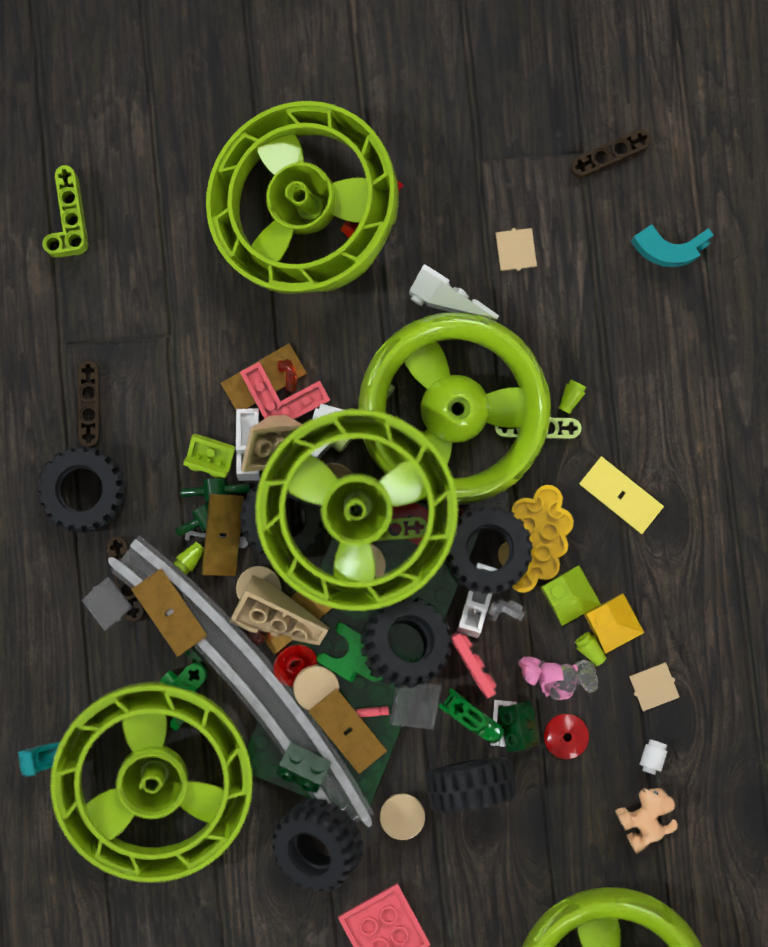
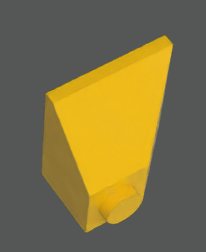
(613, 623)

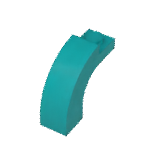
(666, 254)
(38, 758)

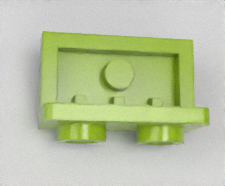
(209, 456)

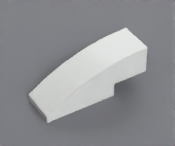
(244, 421)
(475, 609)

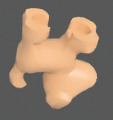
(654, 803)

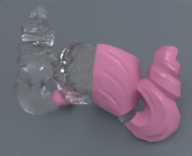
(557, 679)

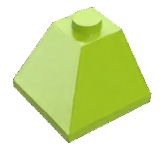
(570, 595)

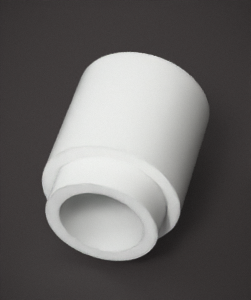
(653, 757)

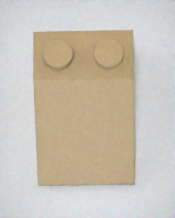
(265, 439)

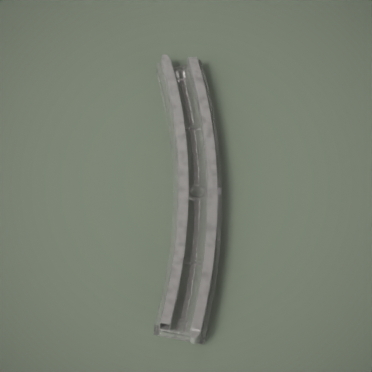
(250, 677)

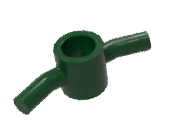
(214, 486)
(200, 520)

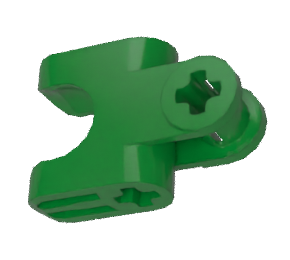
(353, 661)
(185, 682)
(471, 717)

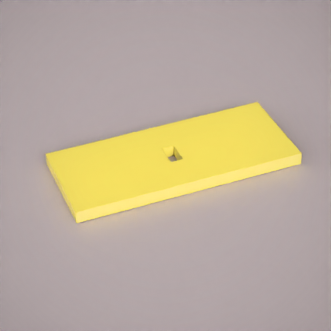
(635, 506)

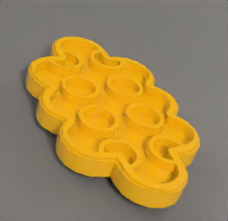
(548, 528)

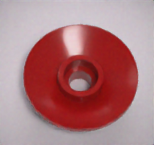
(302, 658)
(554, 736)

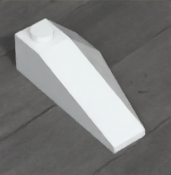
(435, 292)

